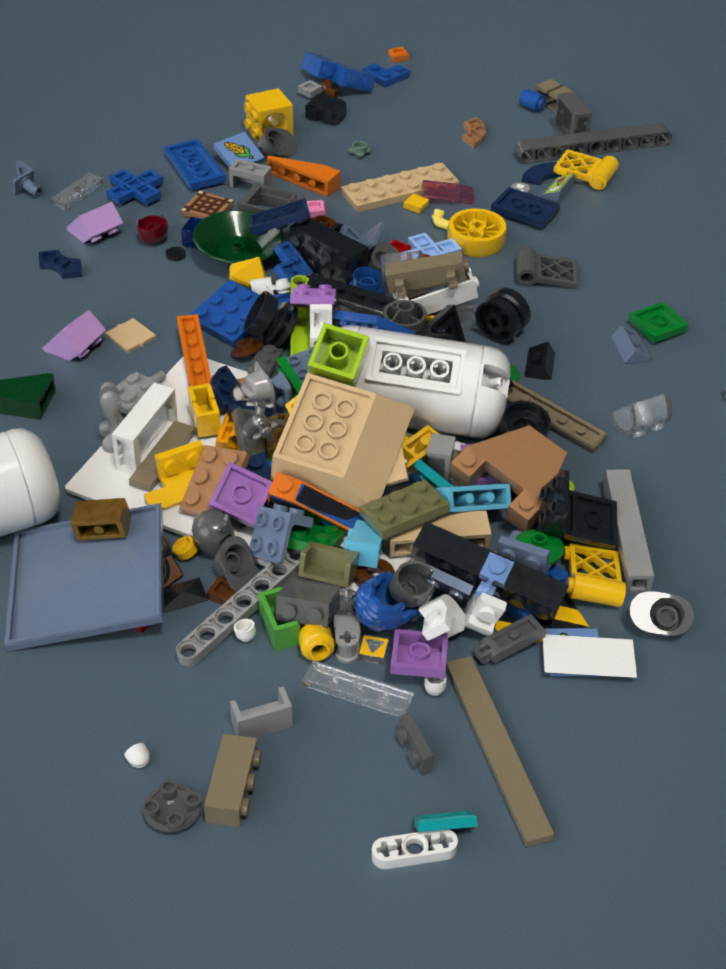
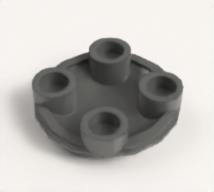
(172, 807)

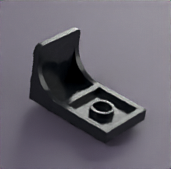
(444, 325)
(577, 514)

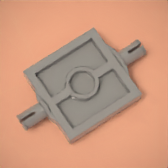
(134, 388)

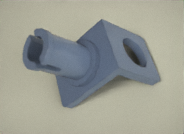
(25, 181)

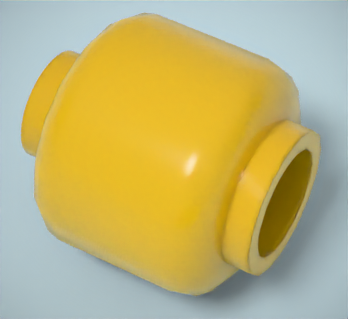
(316, 642)

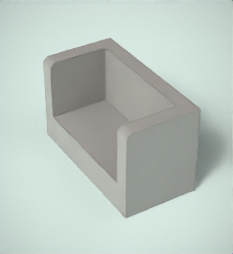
(250, 173)
(441, 454)
(263, 718)

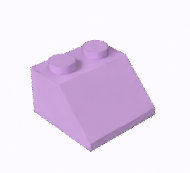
(96, 223)
(76, 337)

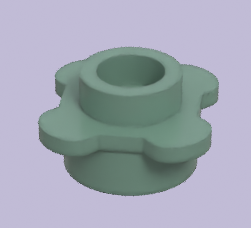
(359, 148)

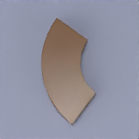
(475, 132)

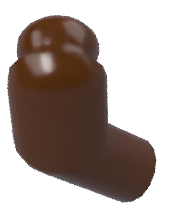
(328, 90)

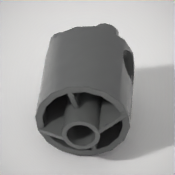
(406, 313)

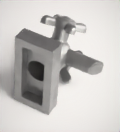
(253, 425)

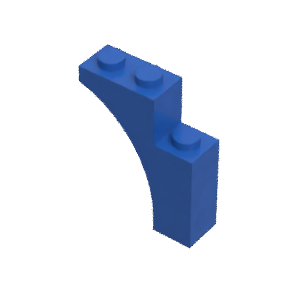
(341, 74)

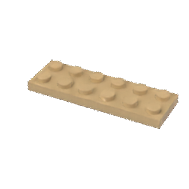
(394, 187)

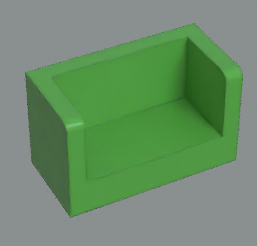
(281, 633)

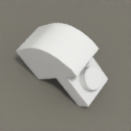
(318, 315)
(483, 613)
(441, 617)

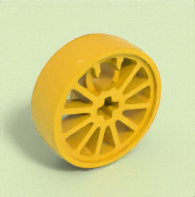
(477, 232)

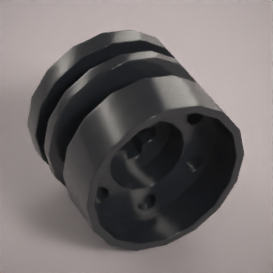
(273, 321)
(523, 414)

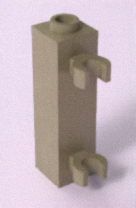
(426, 272)

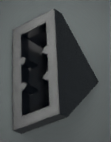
(183, 595)

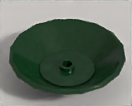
(228, 238)

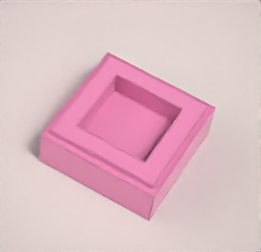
(316, 208)

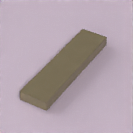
(146, 474)

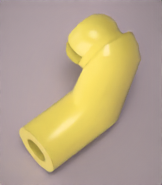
(438, 219)

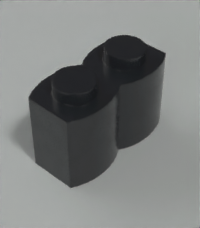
(326, 109)

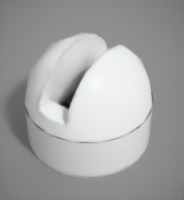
(245, 630)
(435, 686)
(137, 755)

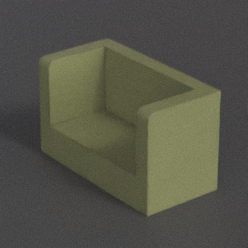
(328, 564)

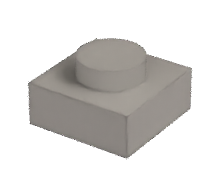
(310, 89)

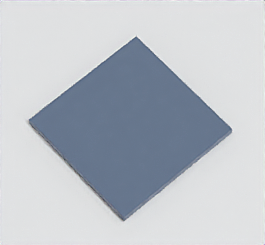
(84, 586)

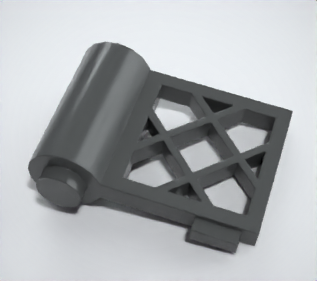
(531, 268)

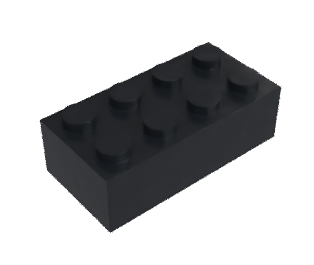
(328, 251)

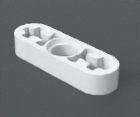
(395, 860)

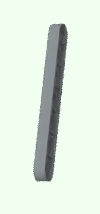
(231, 609)

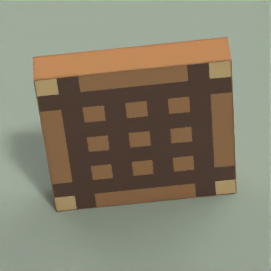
(205, 204)

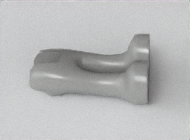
(111, 405)

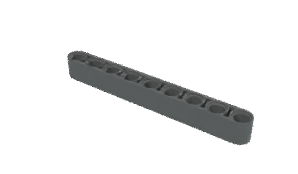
(593, 142)

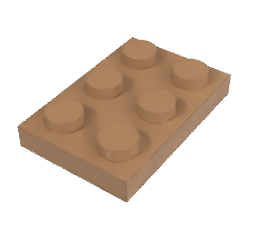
(207, 476)

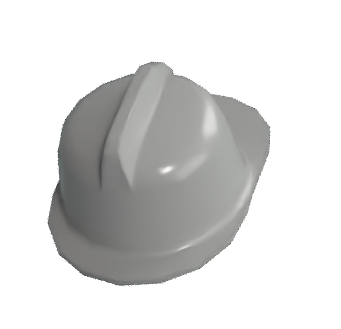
(258, 386)

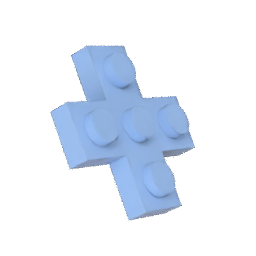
(425, 244)

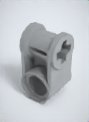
(347, 636)

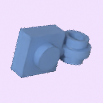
(494, 571)

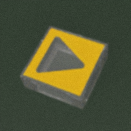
(373, 649)

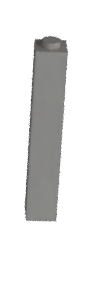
(632, 544)

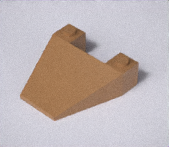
(517, 458)

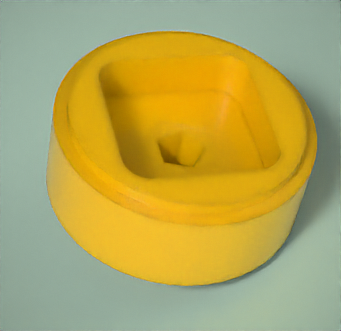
(185, 547)

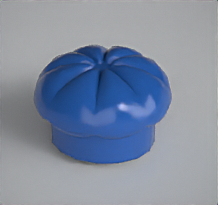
(368, 279)

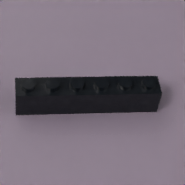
(465, 560)

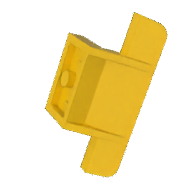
(174, 472)

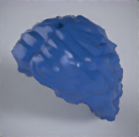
(377, 608)

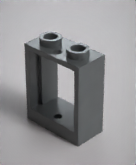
(574, 115)
(264, 195)

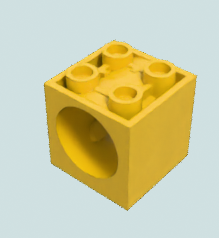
(263, 104)

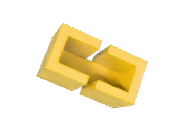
(204, 410)

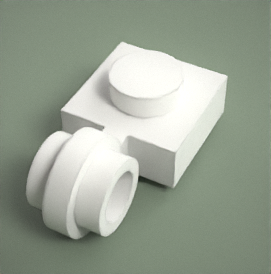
(265, 284)

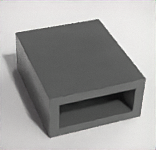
(307, 601)

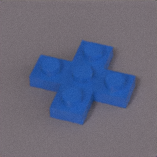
(131, 186)

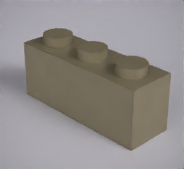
(232, 780)

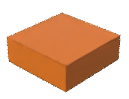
(398, 54)

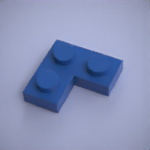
(387, 77)
(292, 264)

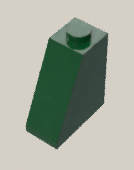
(27, 395)

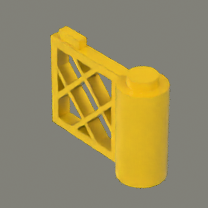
(598, 173)
(594, 586)

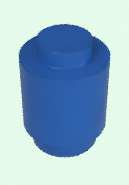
(532, 100)

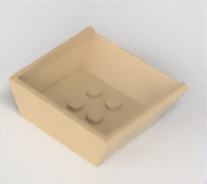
(342, 440)

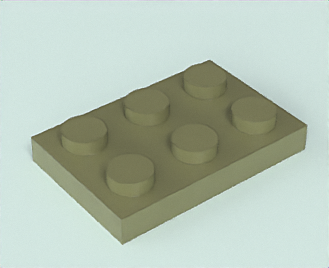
(404, 509)

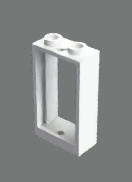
(440, 299)
(144, 427)

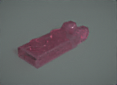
(447, 191)

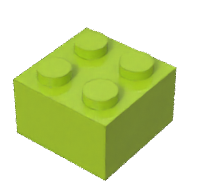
(339, 355)

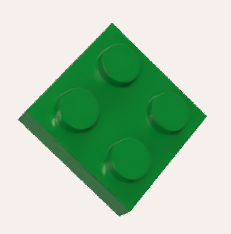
(658, 322)
(326, 535)

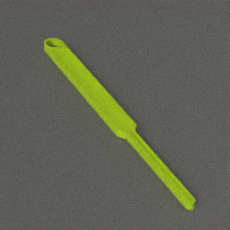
(301, 331)

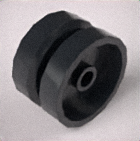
(502, 315)

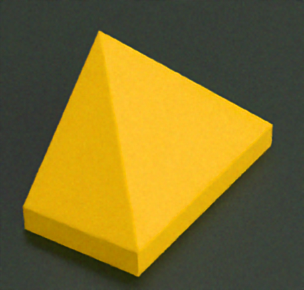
(247, 270)

